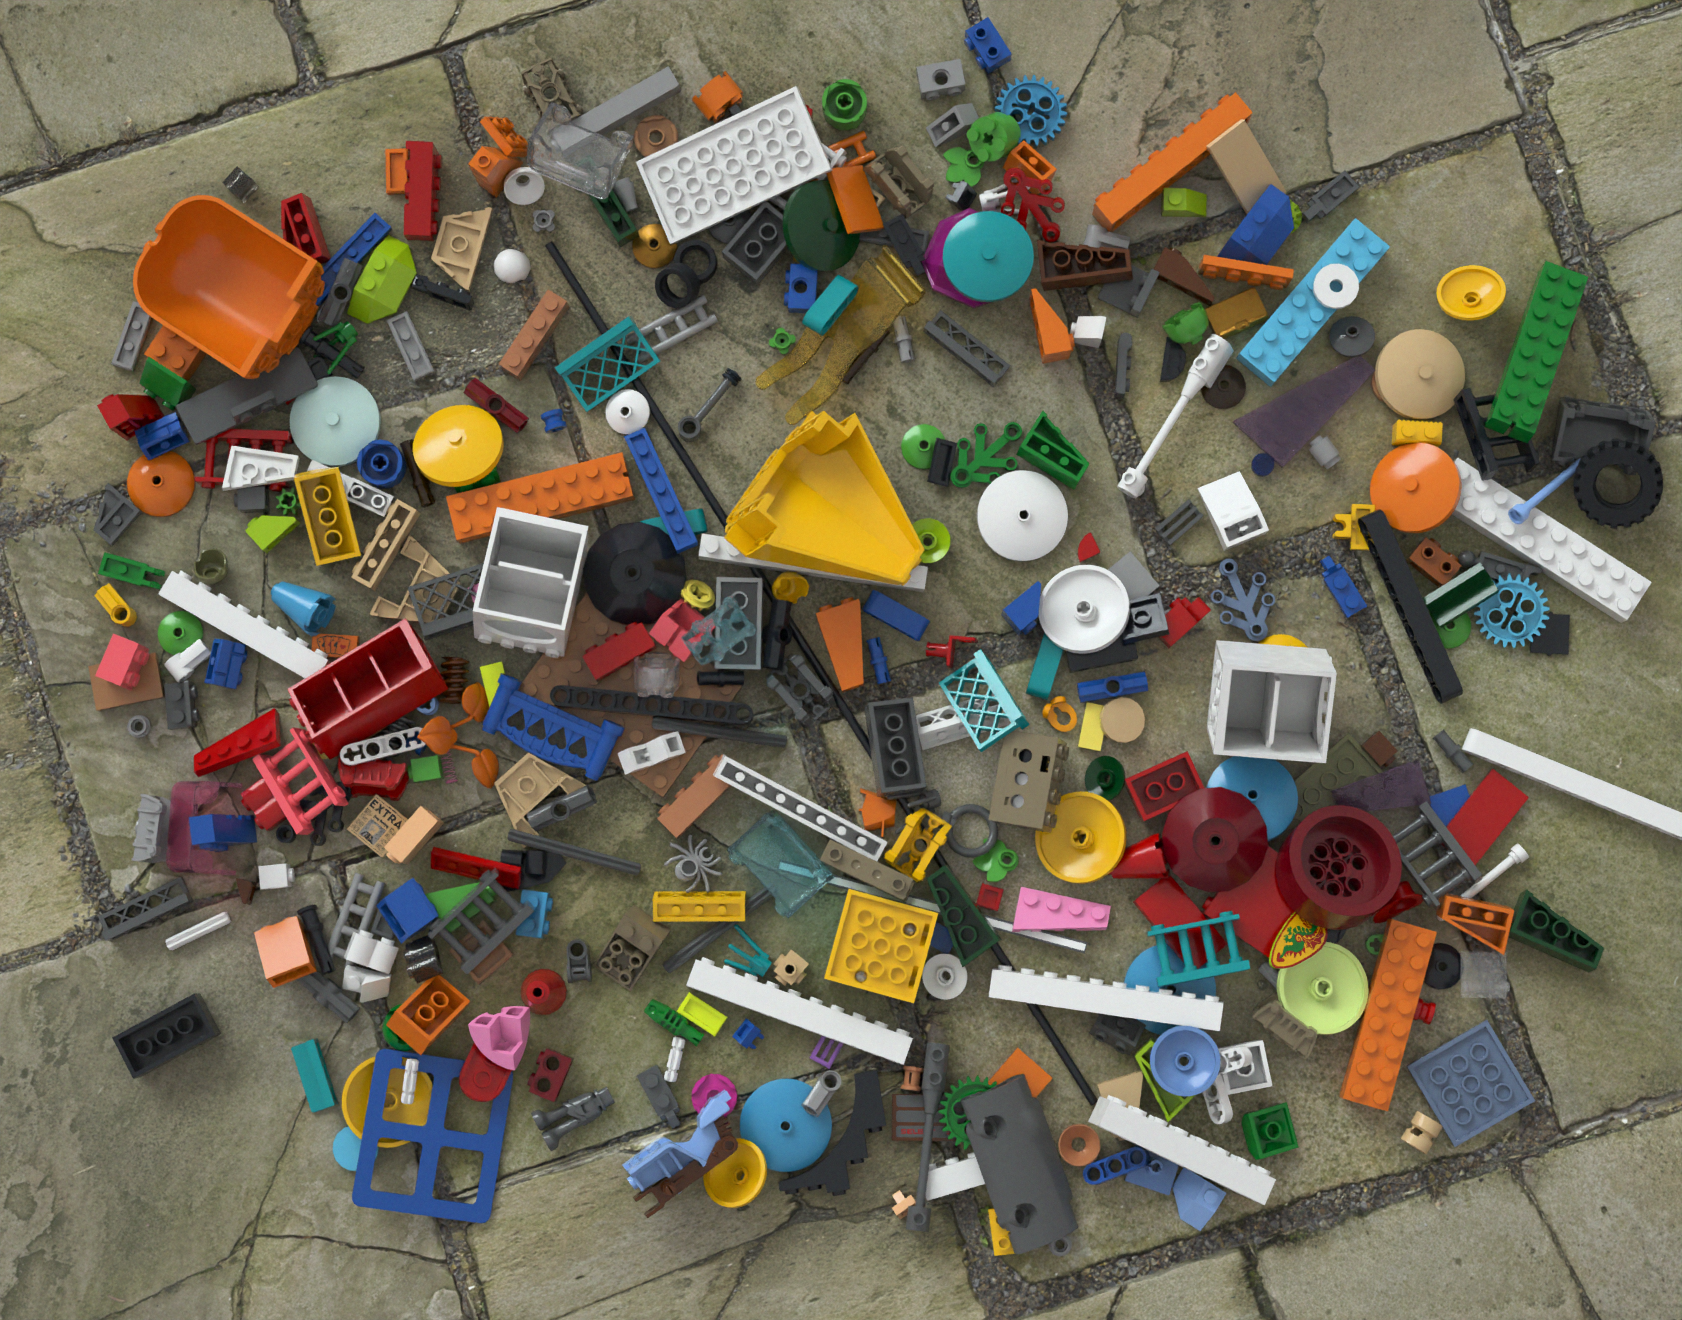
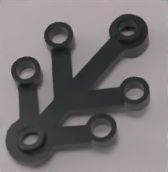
(320, 818)

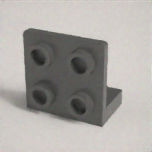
(1130, 294)

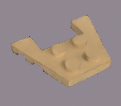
(428, 570)
(529, 784)

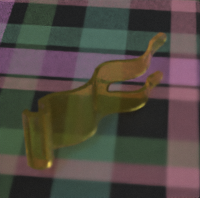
(882, 295)

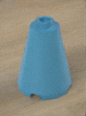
(304, 606)

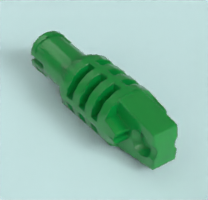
(672, 1021)

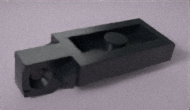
(905, 243)
(443, 293)

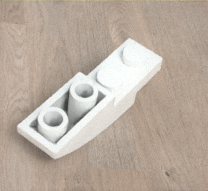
(361, 493)

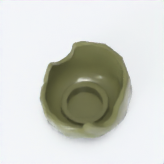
(211, 566)

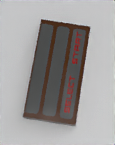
(909, 1118)

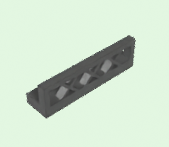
(961, 353)
(145, 917)

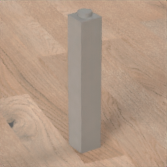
(630, 103)

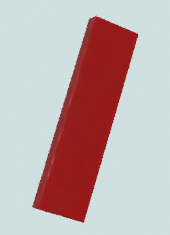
(474, 866)

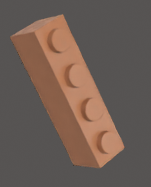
(534, 335)
(694, 800)

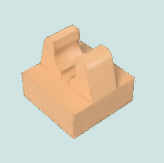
(901, 1207)

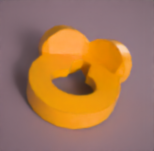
(1060, 703)

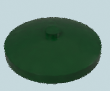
(816, 228)

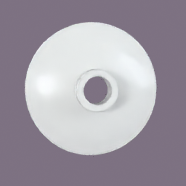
(638, 411)
(936, 982)

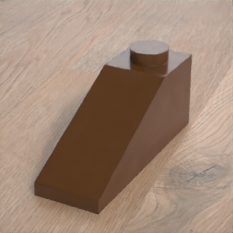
(1180, 275)

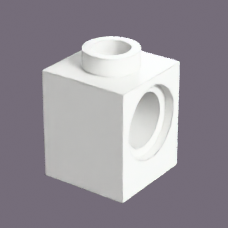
(276, 876)

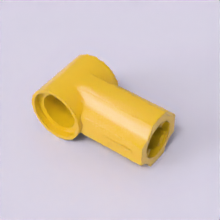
(115, 604)

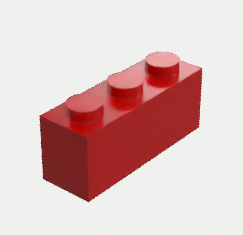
(618, 651)

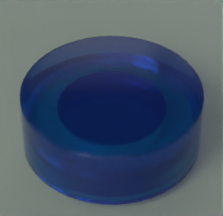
(1262, 465)

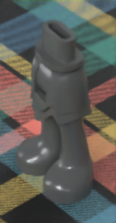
(583, 1108)

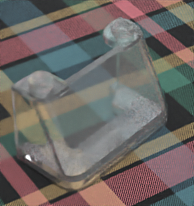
(576, 154)

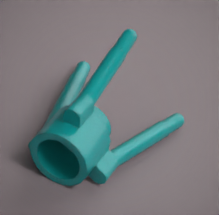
(758, 964)

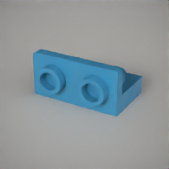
(536, 924)

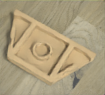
(461, 244)

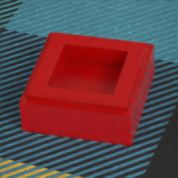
(989, 897)

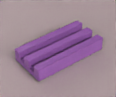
(821, 1060)

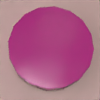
(709, 1087)

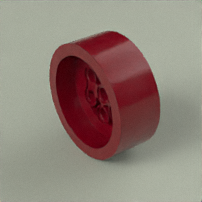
(1363, 842)

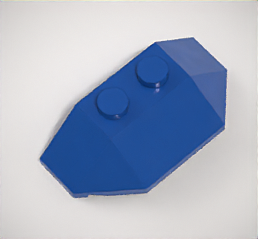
(1262, 229)

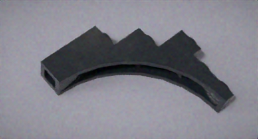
(832, 1170)

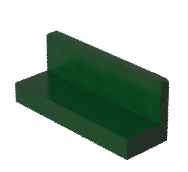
(1460, 595)

